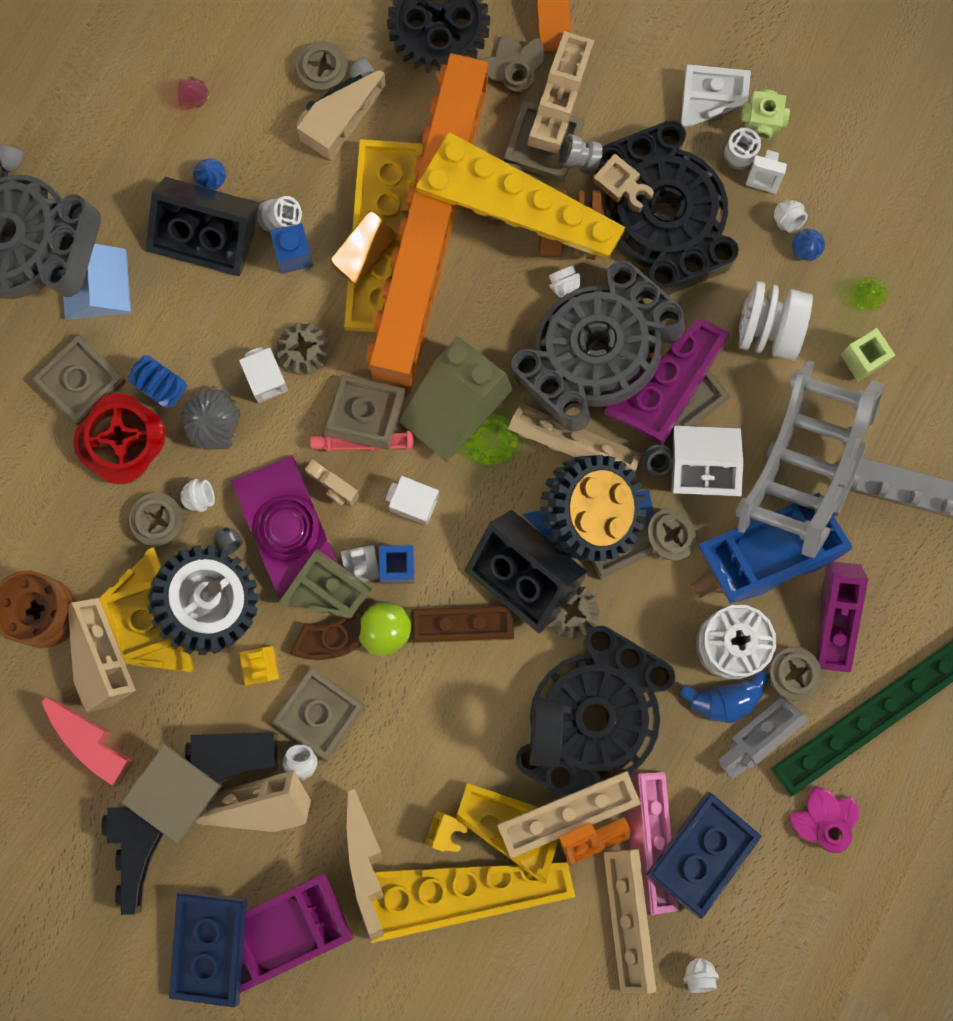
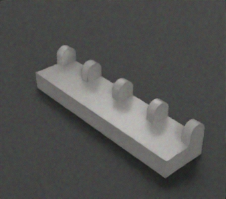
(904, 487)

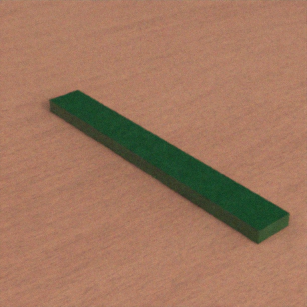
(866, 721)

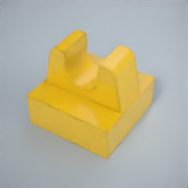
(259, 666)
(441, 830)

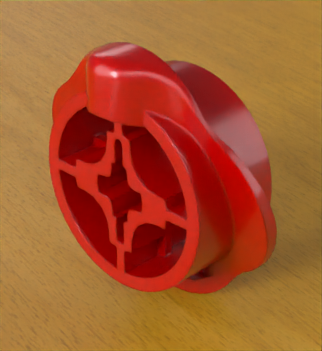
(114, 406)

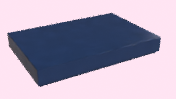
(704, 855)
(208, 949)

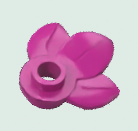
(824, 815)

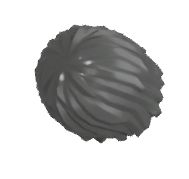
(210, 419)

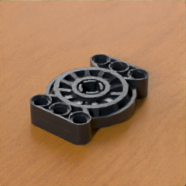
(694, 193)
(622, 699)

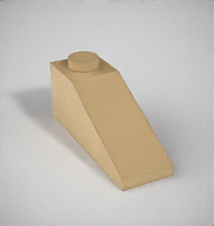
(337, 115)
(96, 659)
(260, 805)

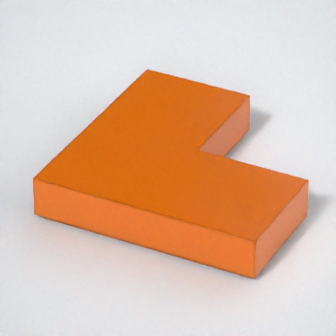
(586, 841)

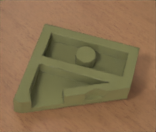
(326, 588)

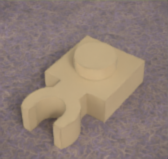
(620, 180)
(338, 489)

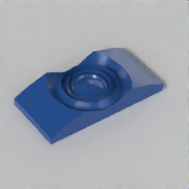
(767, 555)

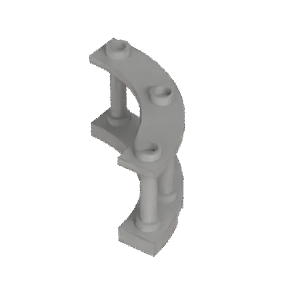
(841, 474)

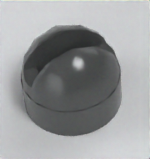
(228, 540)

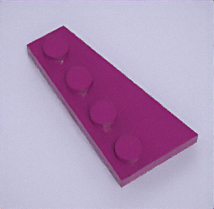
(678, 376)

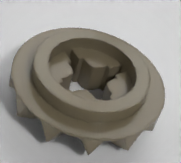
(313, 56)
(316, 355)
(153, 504)
(683, 541)
(577, 626)
(808, 680)

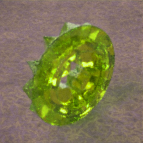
(495, 454)

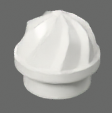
(790, 215)
(564, 281)
(197, 495)
(301, 760)
(700, 976)

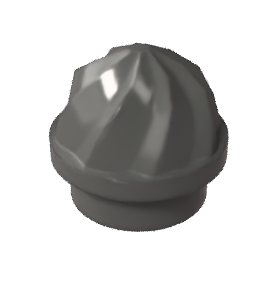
(657, 459)

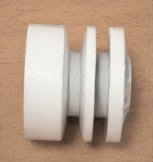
(776, 321)
(727, 660)

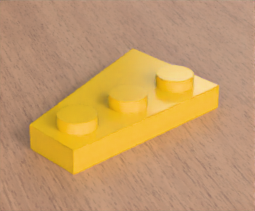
(481, 813)

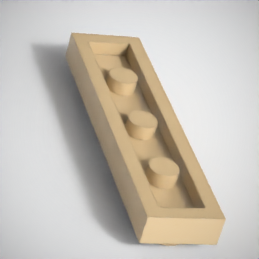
(547, 430)
(568, 813)
(629, 922)

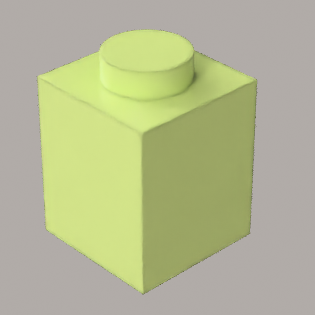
(867, 354)

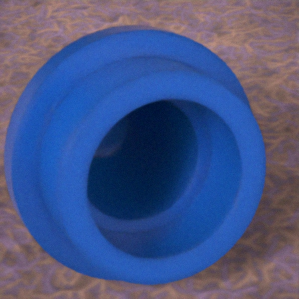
(209, 174)
(808, 244)

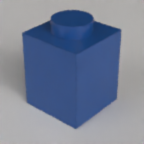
(291, 248)
(397, 564)

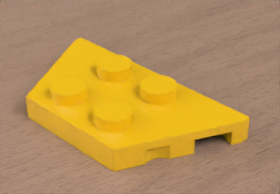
(131, 623)

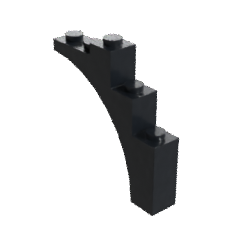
(218, 757)

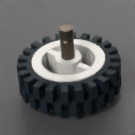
(202, 600)

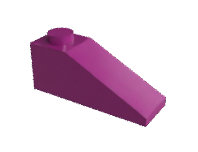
(840, 615)

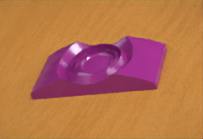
(281, 520)
(291, 931)

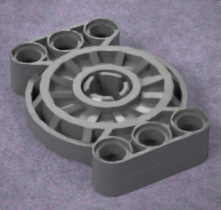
(42, 238)
(605, 315)

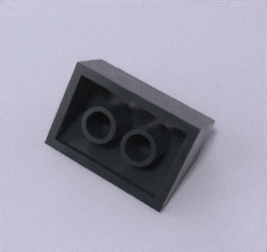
(201, 225)
(524, 570)

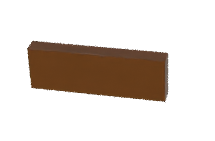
(462, 624)

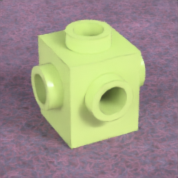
(766, 114)

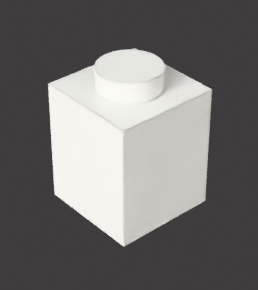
(263, 374)
(412, 500)

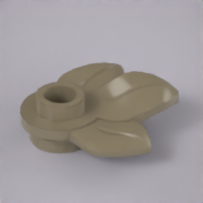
(515, 60)

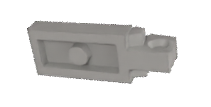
(762, 737)

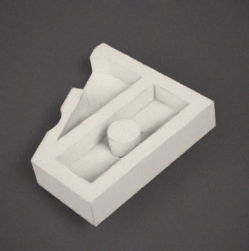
(712, 92)

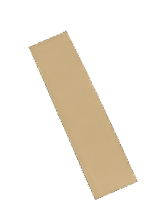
(560, 92)
(363, 853)

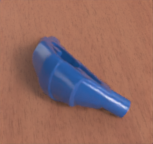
(726, 702)

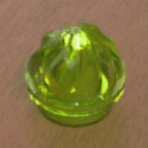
(870, 293)

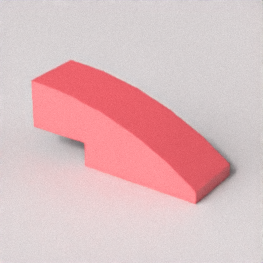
(87, 742)

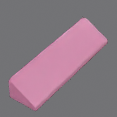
(651, 834)

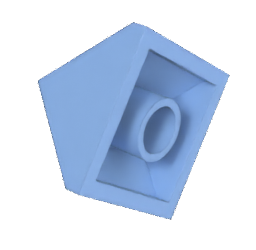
(104, 287)

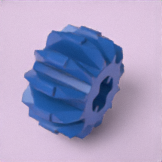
(157, 381)

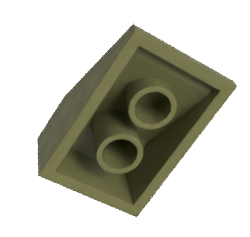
(455, 398)

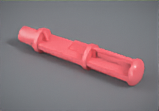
(399, 441)

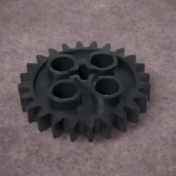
(417, 41)

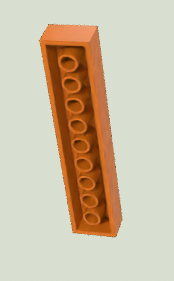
(425, 230)

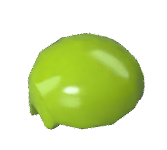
(384, 629)

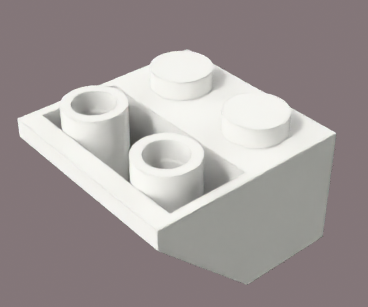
(707, 461)

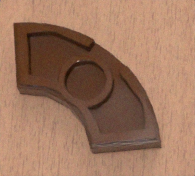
(328, 640)

